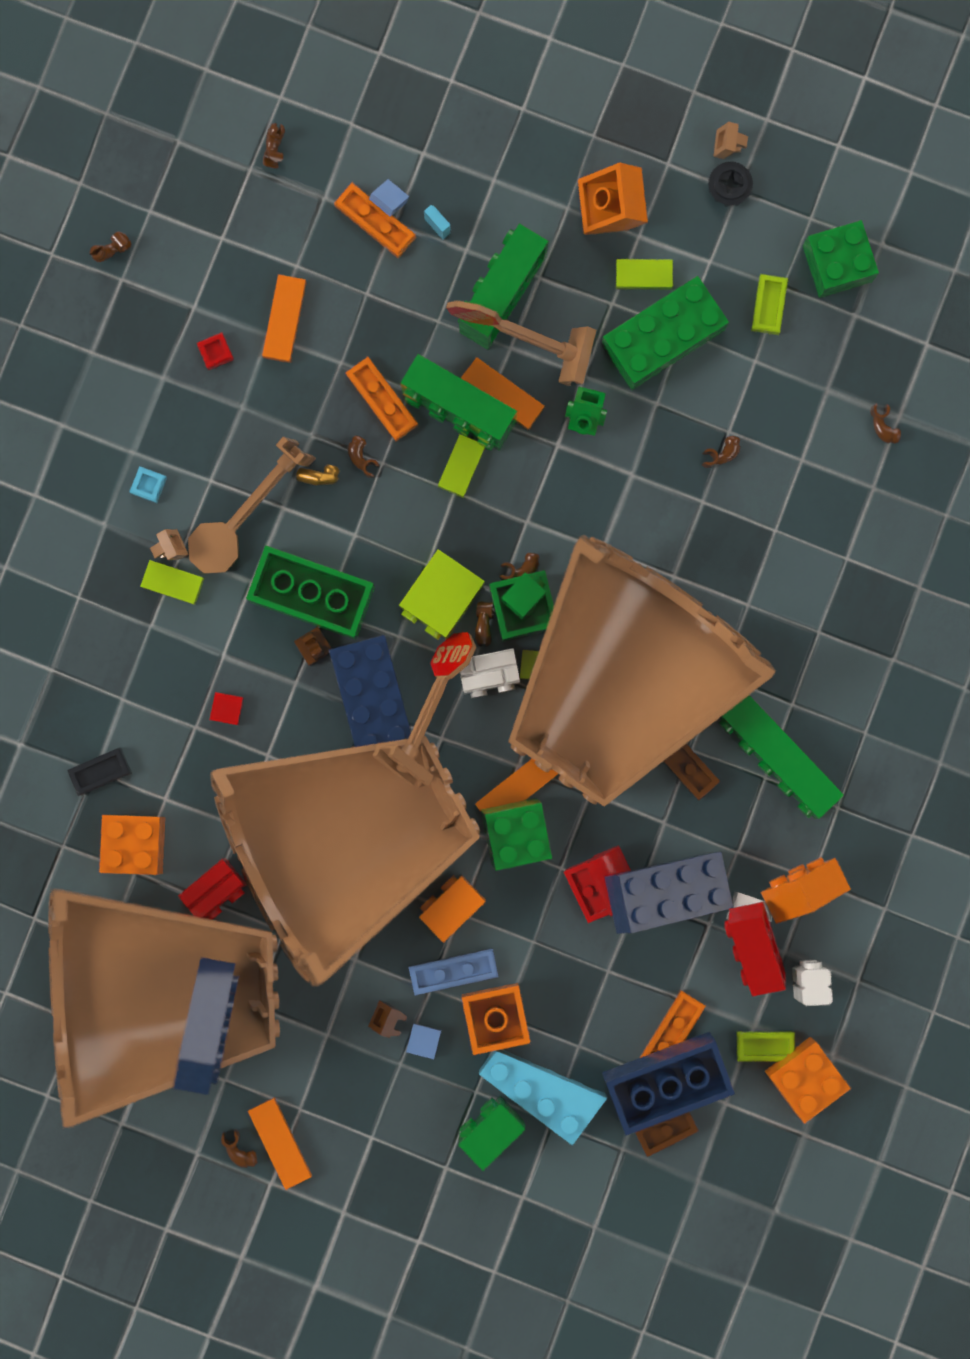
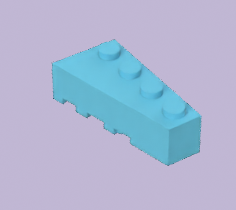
(550, 1097)

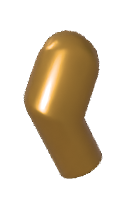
(318, 478)

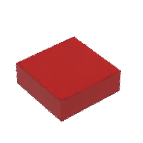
(215, 351)
(226, 708)

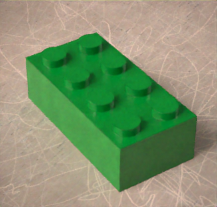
(506, 281)
(664, 332)
(458, 403)
(310, 592)

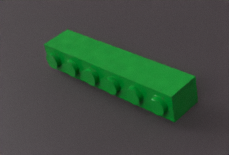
(781, 758)

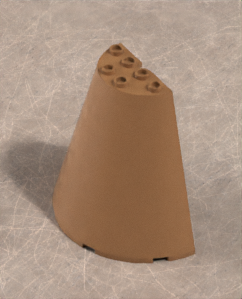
(627, 674)
(338, 845)
(126, 993)

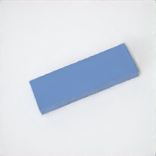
(453, 971)

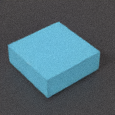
(437, 221)
(148, 484)

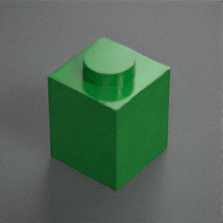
(524, 594)

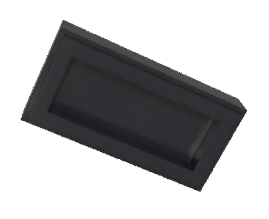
(99, 771)

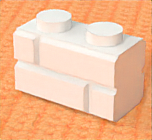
(490, 672)
(812, 983)

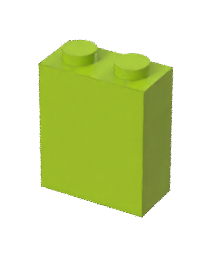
(441, 595)

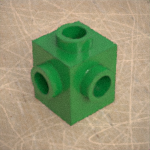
(586, 411)

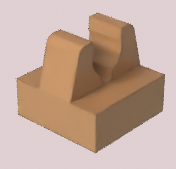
(729, 140)
(169, 545)

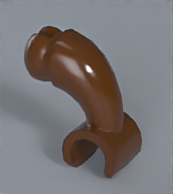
(273, 140)
(119, 243)
(883, 431)
(355, 452)
(729, 452)
(529, 566)
(484, 613)
(239, 1157)

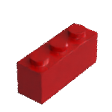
(756, 949)

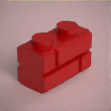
(213, 890)

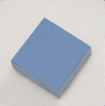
(389, 197)
(423, 1041)

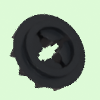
(741, 177)

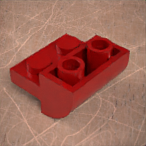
(589, 882)

